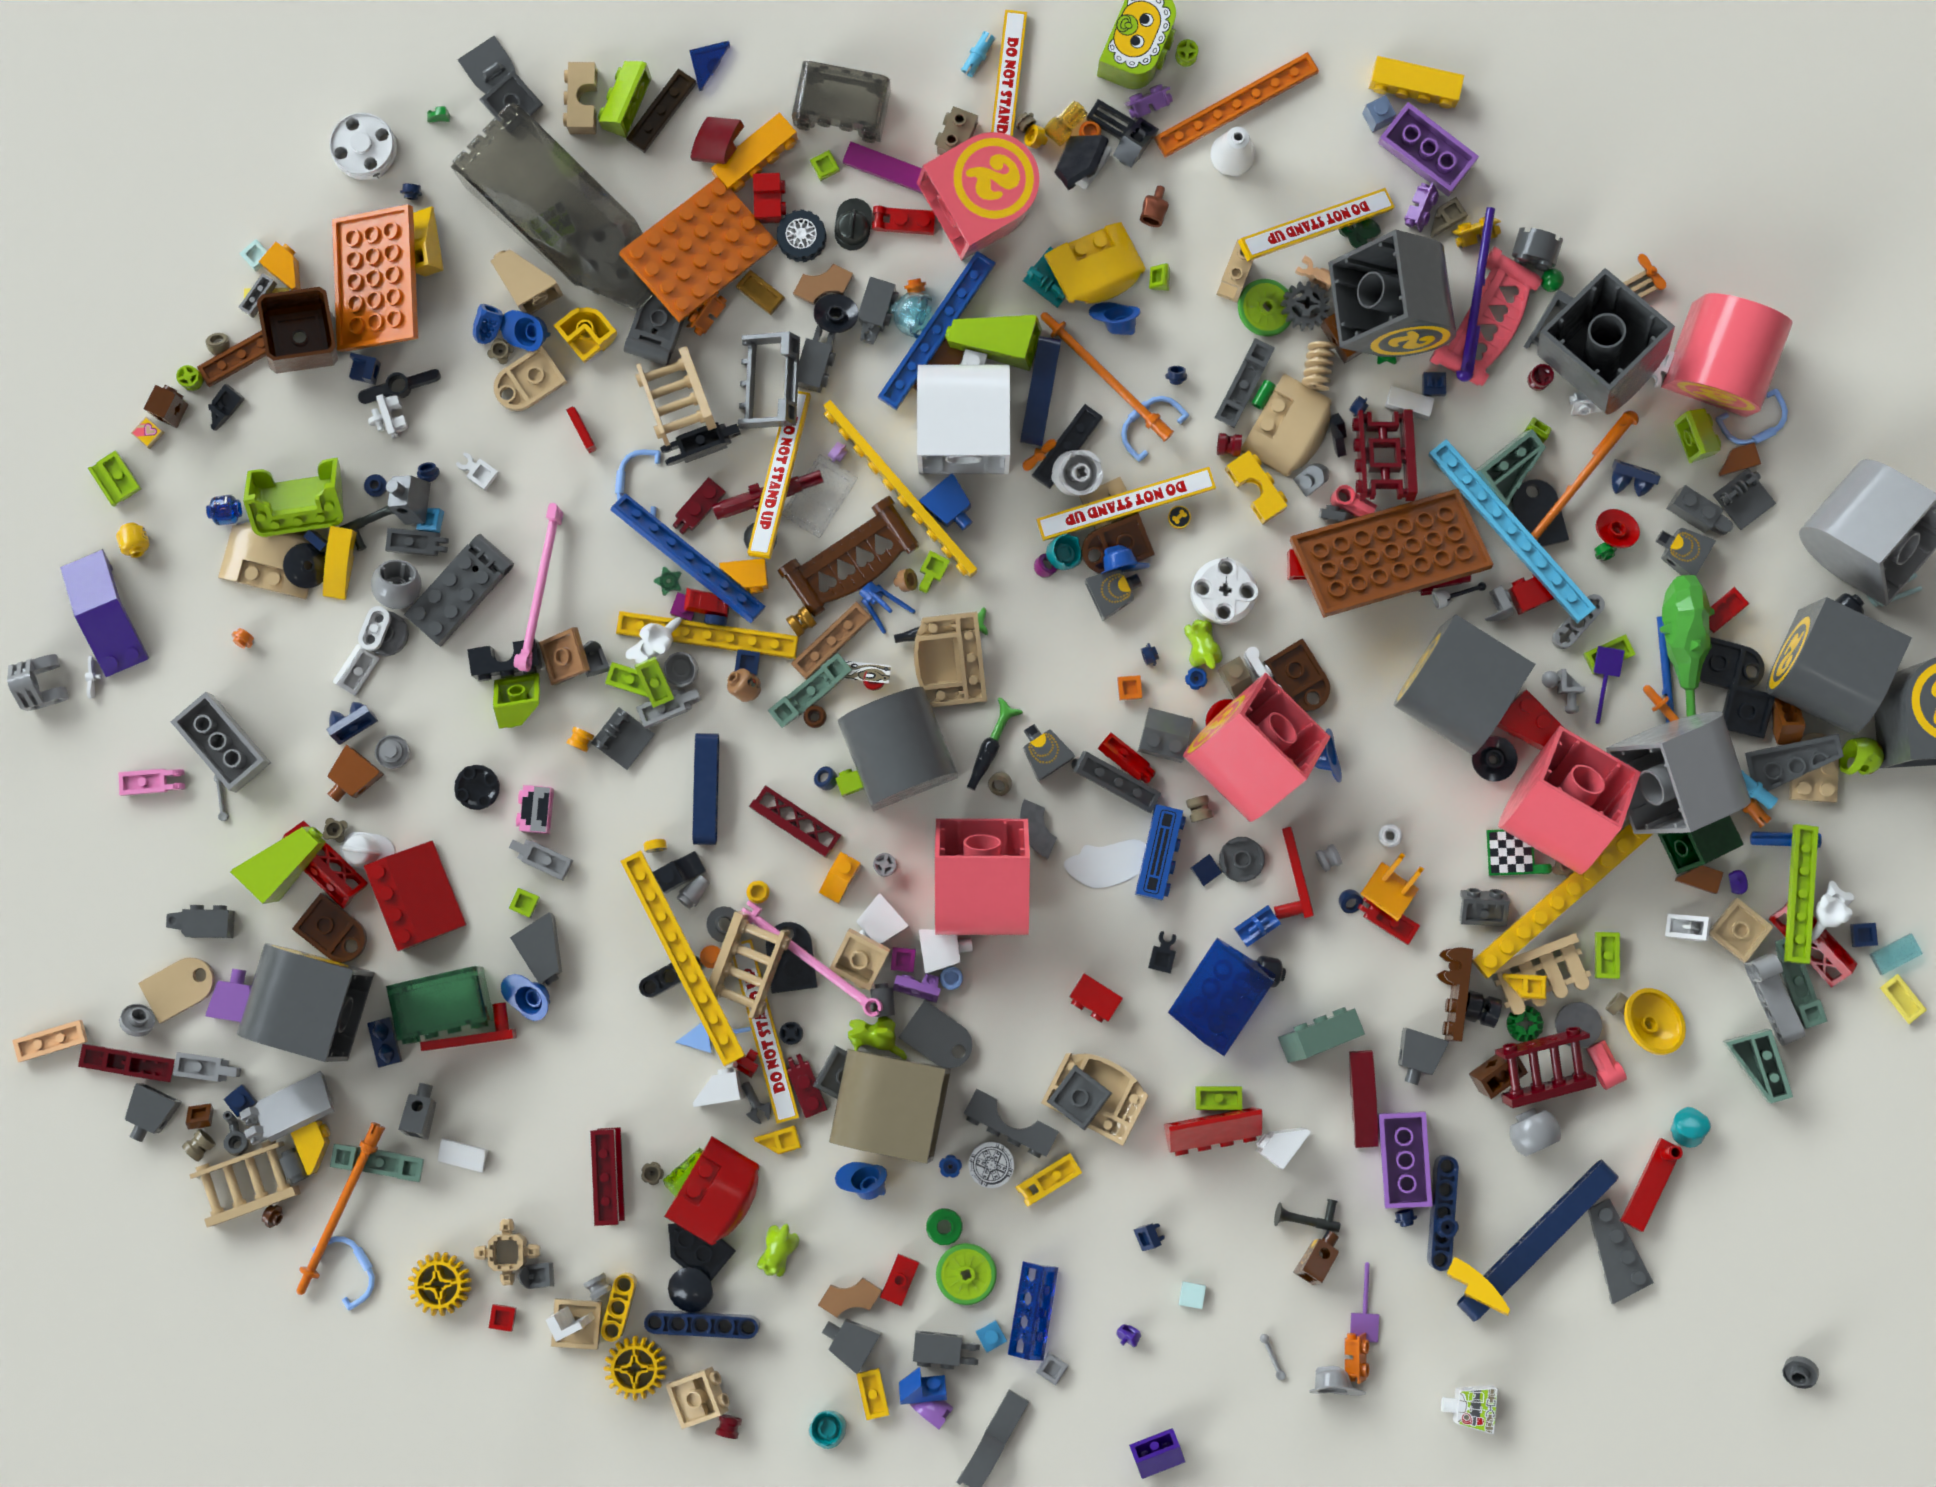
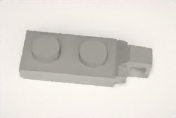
(679, 705)
(542, 858)
(204, 1067)

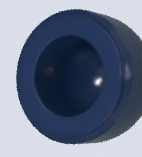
(830, 782)
(1345, 896)

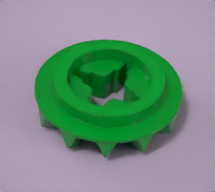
(1518, 1032)

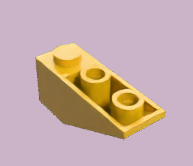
(426, 240)

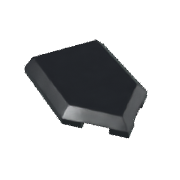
(1080, 158)
(694, 1252)

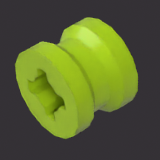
(1187, 47)
(185, 375)

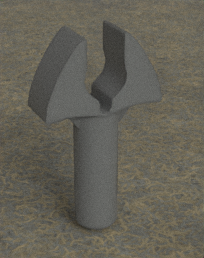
(755, 1103)

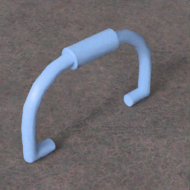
(1134, 415)
(1762, 435)
(620, 476)
(366, 1265)

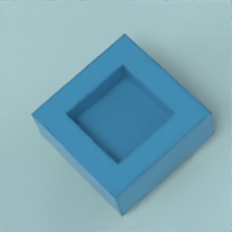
(433, 521)
(991, 1336)

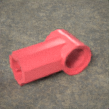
(1353, 504)
(1608, 1070)

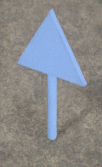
(699, 1039)

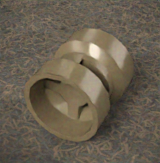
(1202, 813)
(198, 1145)

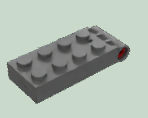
(654, 347)
(459, 589)

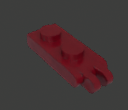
(698, 505)
(803, 1081)

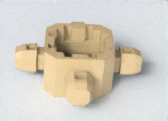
(507, 1276)

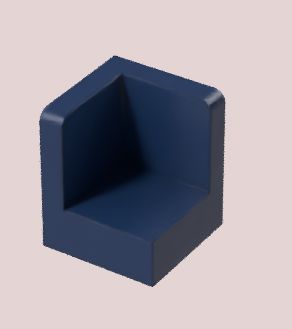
(364, 368)

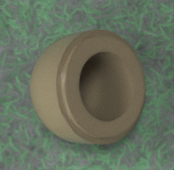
(217, 348)
(1003, 777)

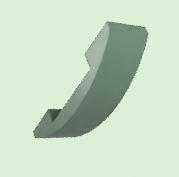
(810, 691)
(1800, 990)
(379, 1162)

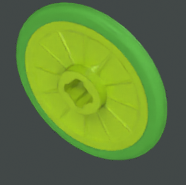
(1252, 311)
(971, 1289)

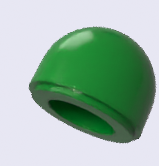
(1552, 280)

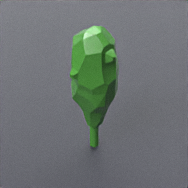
(1687, 632)

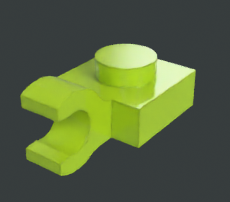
(933, 568)

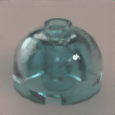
(912, 313)

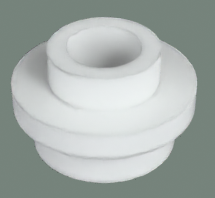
(1396, 832)

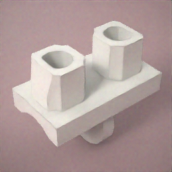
(393, 425)

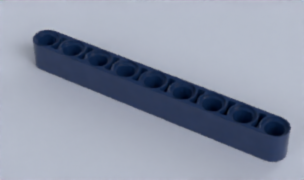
(1543, 1234)

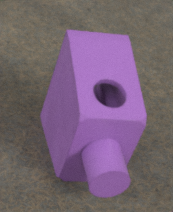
(229, 997)

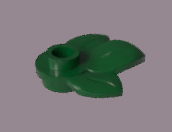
(1361, 232)

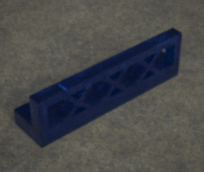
(1037, 1312)

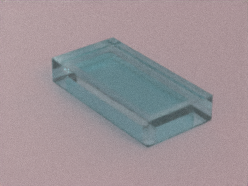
(1896, 954)

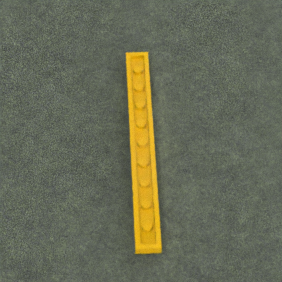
(904, 497)
(1556, 903)
(683, 958)

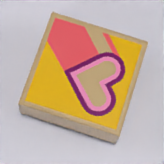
(147, 432)

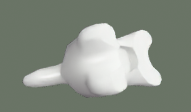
(655, 641)
(1832, 909)

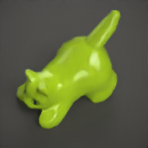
(1204, 647)
(879, 1035)
(778, 1247)

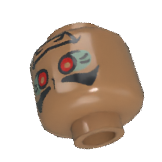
(743, 685)

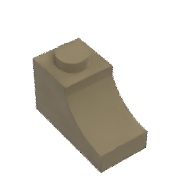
(1235, 676)

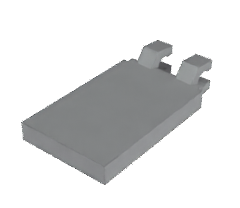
(288, 1109)

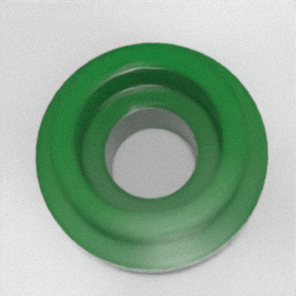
(1604, 551)

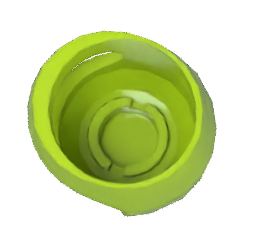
(1867, 756)

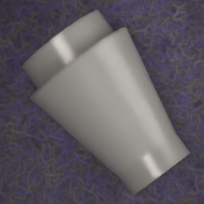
(691, 894)

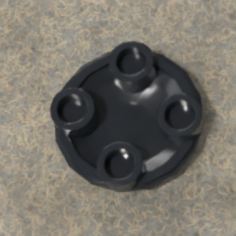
(476, 787)
(690, 1289)

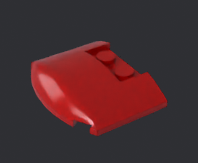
(715, 1193)

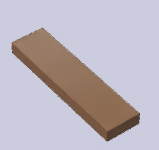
(831, 640)

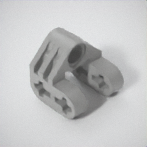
(25, 687)

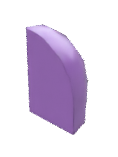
(933, 1412)

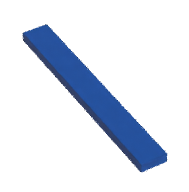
(935, 330)
(688, 558)

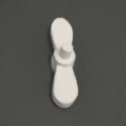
(91, 677)

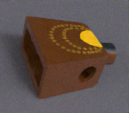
(1313, 1267)

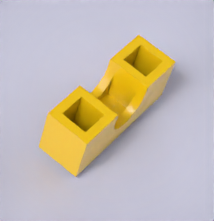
(1248, 470)

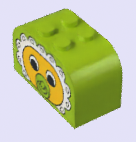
(1138, 43)

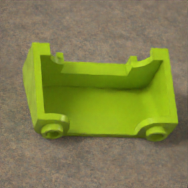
(296, 503)

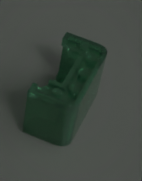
(440, 1004)

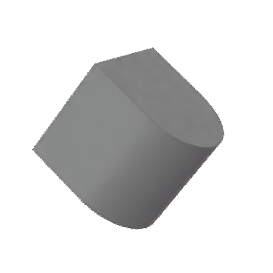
(1874, 530)
(1685, 775)

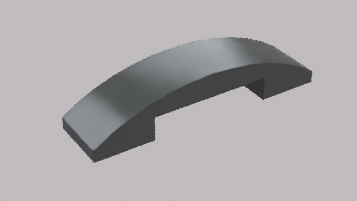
(1244, 383)

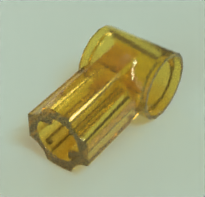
(1061, 127)

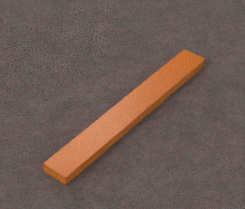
(1236, 104)

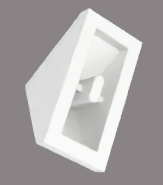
(1688, 927)

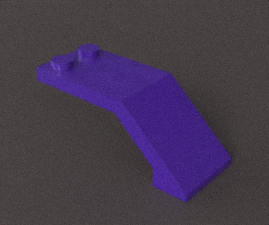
(101, 613)

